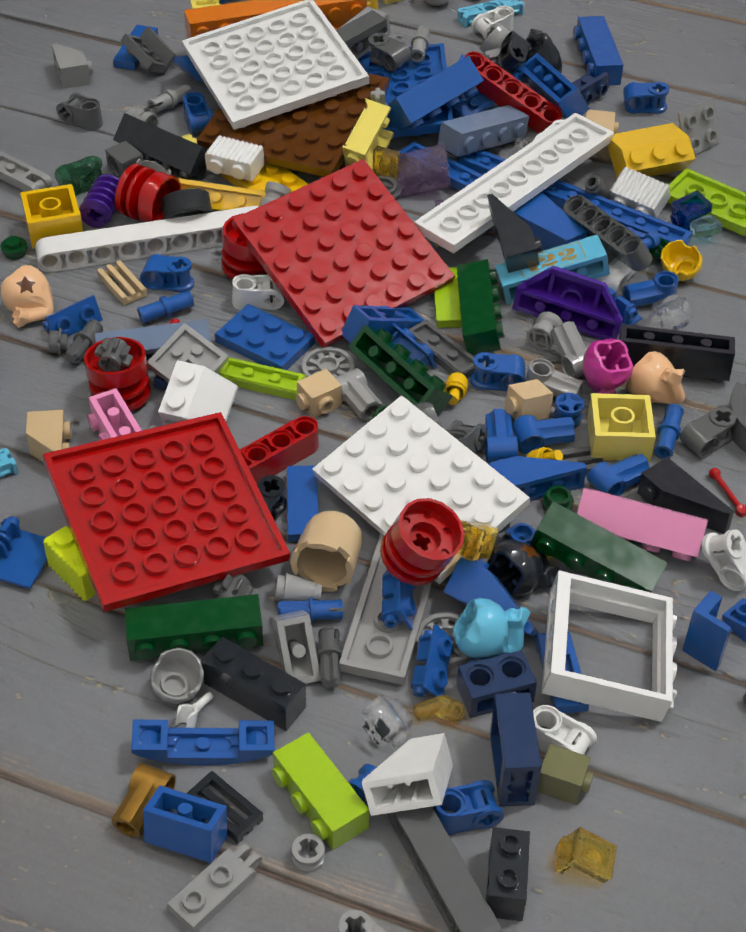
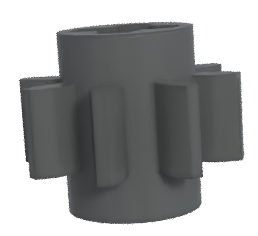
(113, 355)
(232, 587)

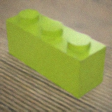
(320, 791)

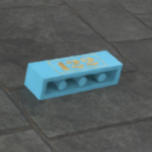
(581, 257)

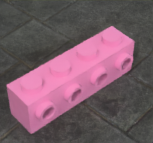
(111, 415)
(644, 523)

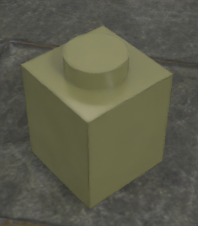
(565, 774)

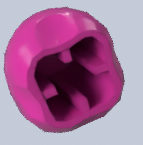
(607, 365)

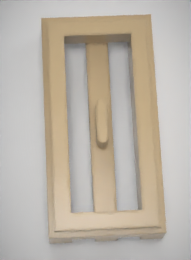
(136, 289)

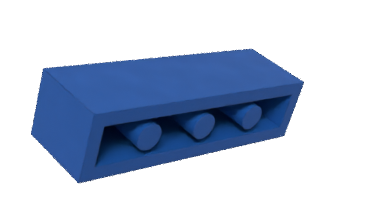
(598, 48)
(553, 86)

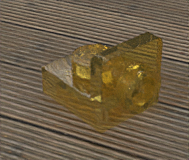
(386, 162)
(478, 540)
(587, 854)

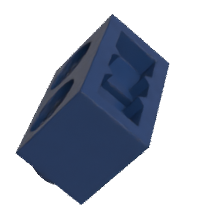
(495, 679)

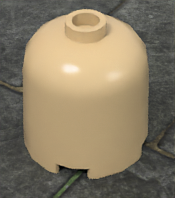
(328, 550)

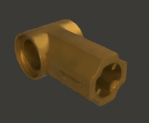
(142, 787)

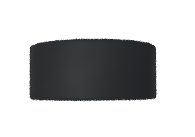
(185, 203)

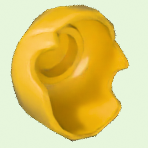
(681, 260)

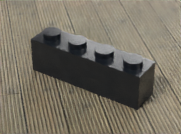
(163, 146)
(696, 353)

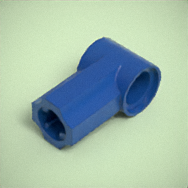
(649, 291)
(535, 434)
(499, 439)
(618, 476)

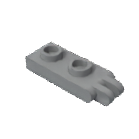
(214, 887)

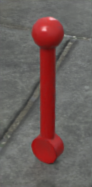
(740, 511)

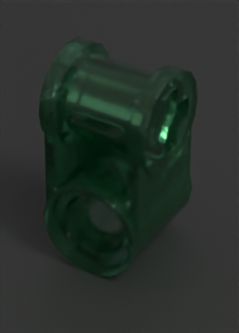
(79, 174)

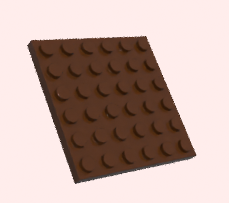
(306, 137)

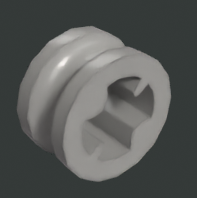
(308, 841)

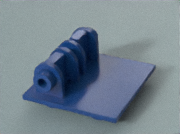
(20, 554)

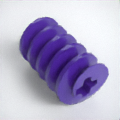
(100, 201)

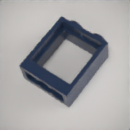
(515, 749)

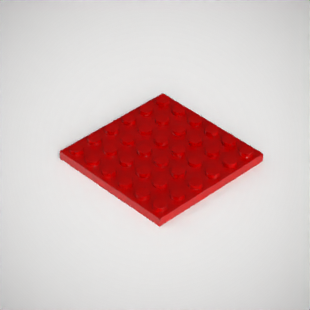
(341, 248)
(164, 510)

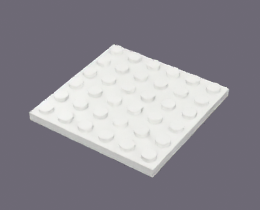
(274, 63)

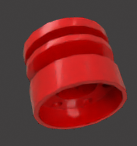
(141, 192)
(236, 256)
(131, 382)
(422, 541)

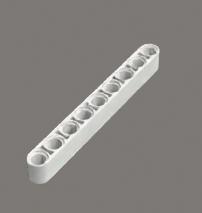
(133, 241)

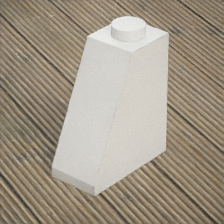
(410, 777)

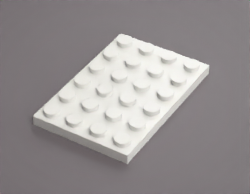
(411, 458)

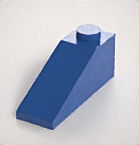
(378, 317)
(537, 475)
(474, 581)

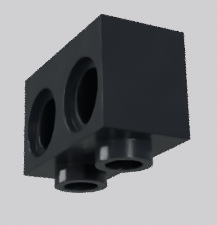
(508, 873)

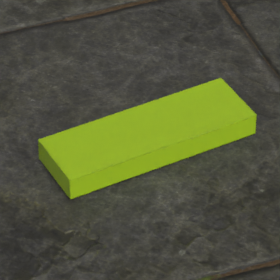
(448, 304)
(262, 378)

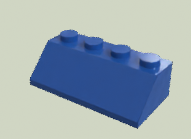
(433, 94)

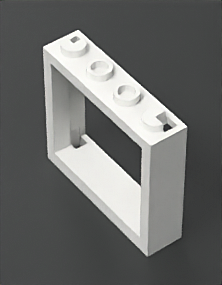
(619, 601)

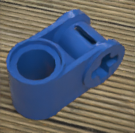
(644, 97)
(196, 112)
(166, 272)
(499, 371)
(472, 808)

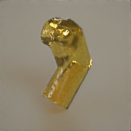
(440, 706)

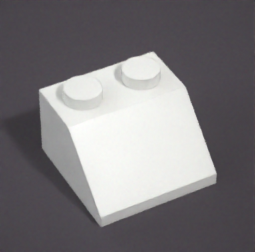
(196, 393)

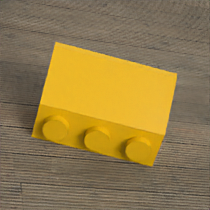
(651, 150)

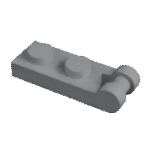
(22, 175)

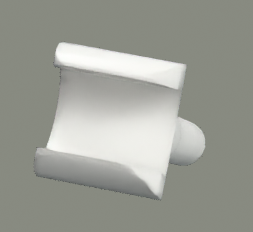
(188, 713)

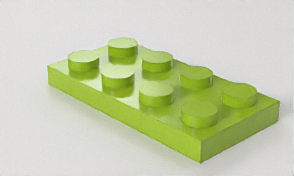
(726, 201)

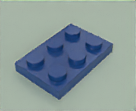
(264, 338)

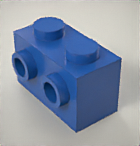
(185, 824)

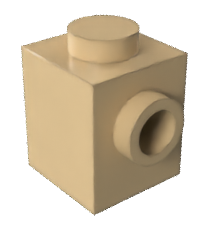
(319, 393)
(529, 399)

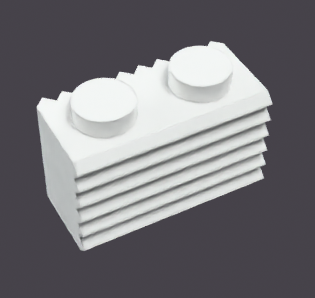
(235, 158)
(640, 192)

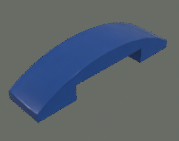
(202, 745)

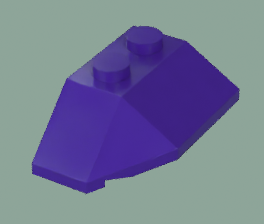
(572, 299)

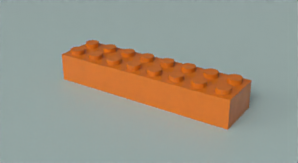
(217, 16)

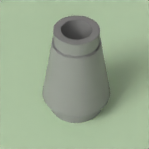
(295, 588)

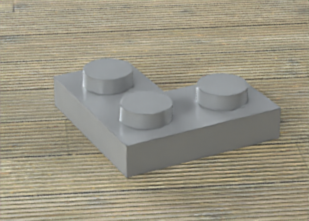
(188, 347)

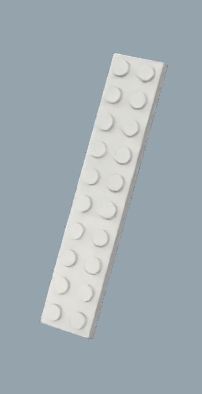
(514, 181)

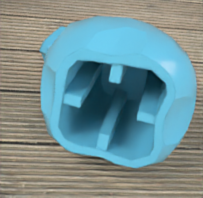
(488, 630)

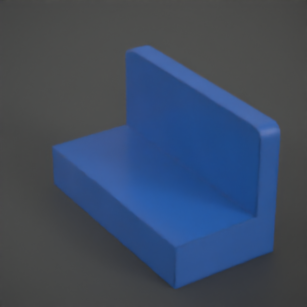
(707, 634)

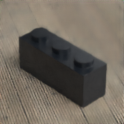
(254, 683)

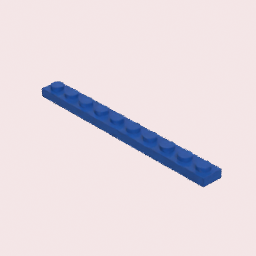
(560, 192)

